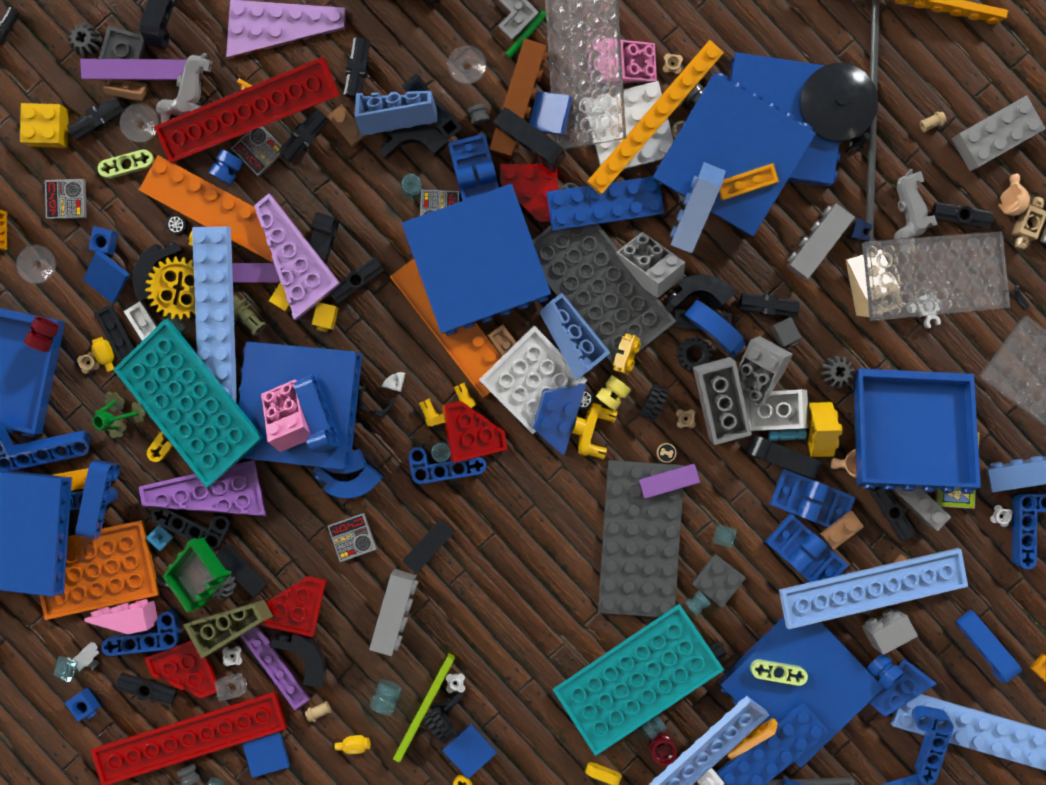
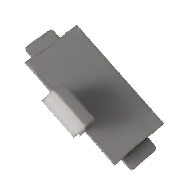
(86, 656)

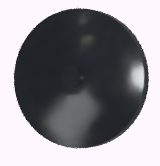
(838, 102)

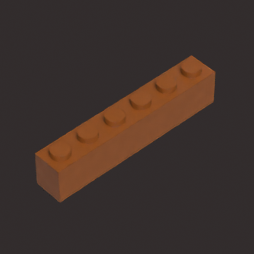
(521, 92)

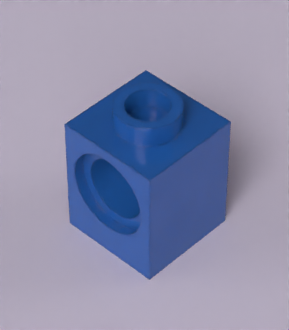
(99, 234)
(76, 709)

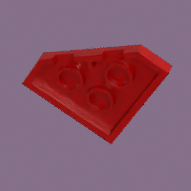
(530, 187)
(471, 433)
(297, 607)
(183, 669)

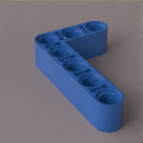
(32, 453)

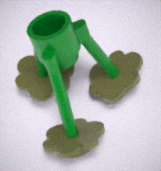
(106, 421)

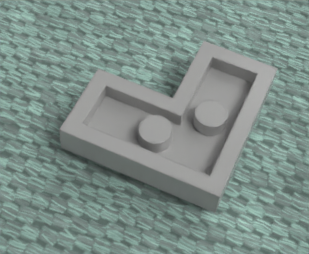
(520, 16)

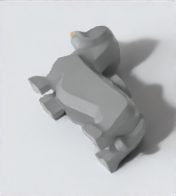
(189, 89)
(913, 207)

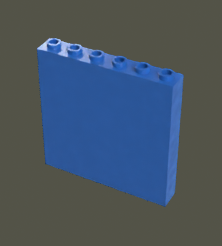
(781, 84)
(738, 136)
(476, 259)
(274, 365)
(25, 374)
(916, 431)
(34, 532)
(835, 683)

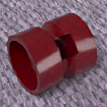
(41, 334)
(663, 749)

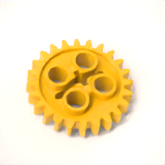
(159, 283)

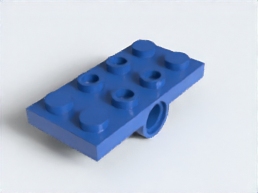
(473, 166)
(810, 499)
(805, 550)

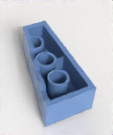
(394, 111)
(698, 206)
(573, 336)
(1016, 474)

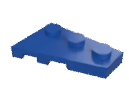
(903, 691)

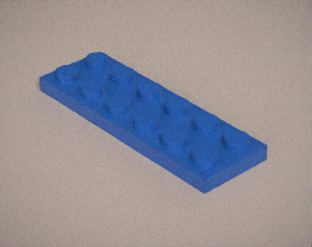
(618, 202)
(793, 737)

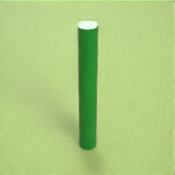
(526, 34)

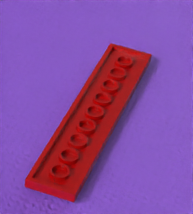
(247, 110)
(188, 738)

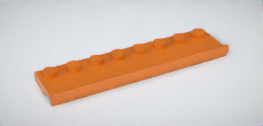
(206, 204)
(467, 347)

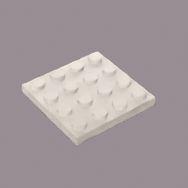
(637, 103)
(525, 373)

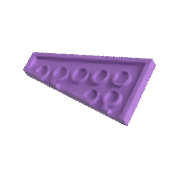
(233, 493)

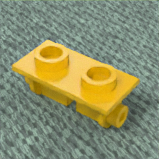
(626, 362)

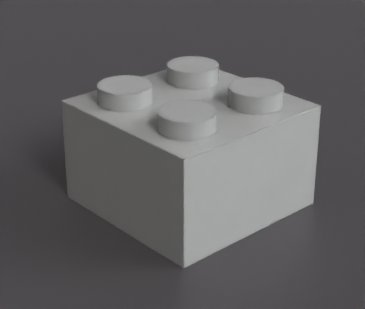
(889, 630)

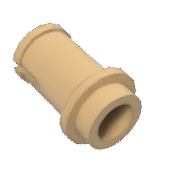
(937, 119)
(318, 711)

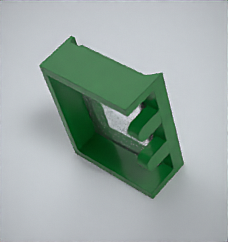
(195, 575)

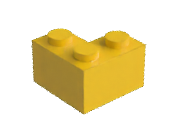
(824, 429)

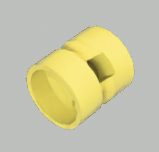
(616, 386)

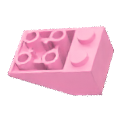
(638, 62)
(284, 417)
(125, 617)

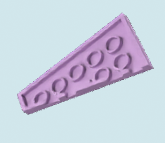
(271, 25)
(297, 263)

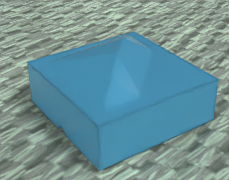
(159, 537)

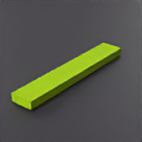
(424, 707)

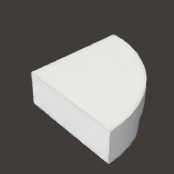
(394, 381)

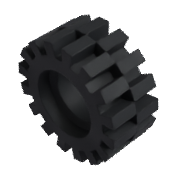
(686, 345)
(654, 402)
(440, 725)

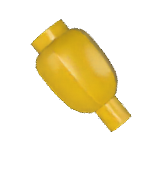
(103, 353)
(354, 744)

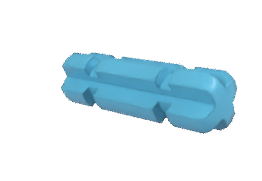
(790, 434)

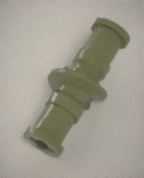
(246, 316)

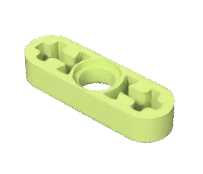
(119, 159)
(793, 670)

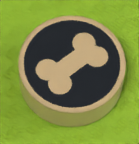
(666, 452)

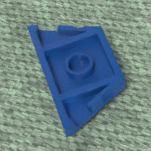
(557, 415)

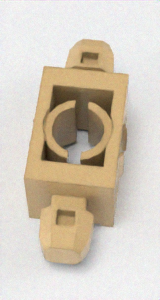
(1021, 227)

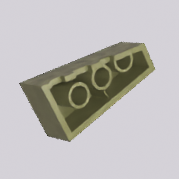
(220, 629)

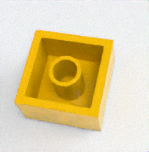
(44, 125)

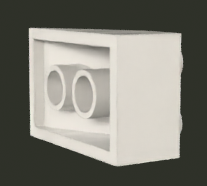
(781, 411)

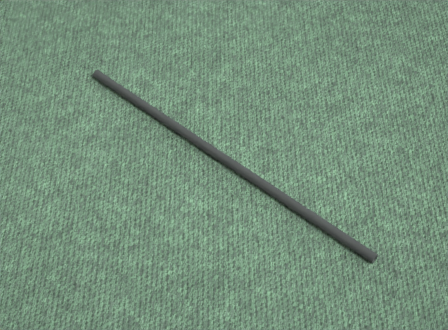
(872, 128)

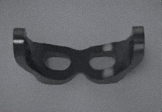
(382, 413)

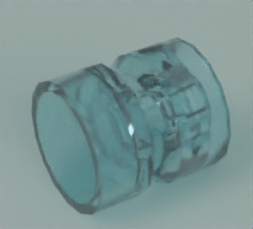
(385, 698)

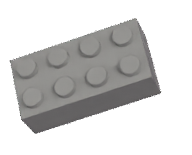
(998, 133)
(722, 400)
(392, 613)

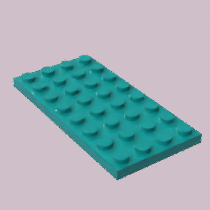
(188, 403)
(638, 679)

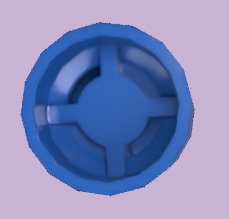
(226, 167)
(887, 673)

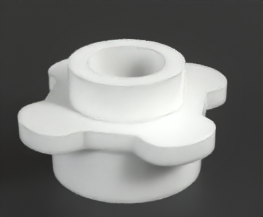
(1007, 515)
(228, 660)
(455, 678)

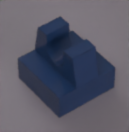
(857, 230)

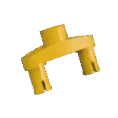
(435, 419)
(585, 429)

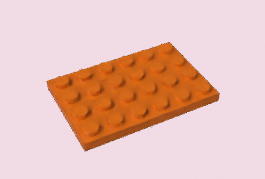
(105, 571)

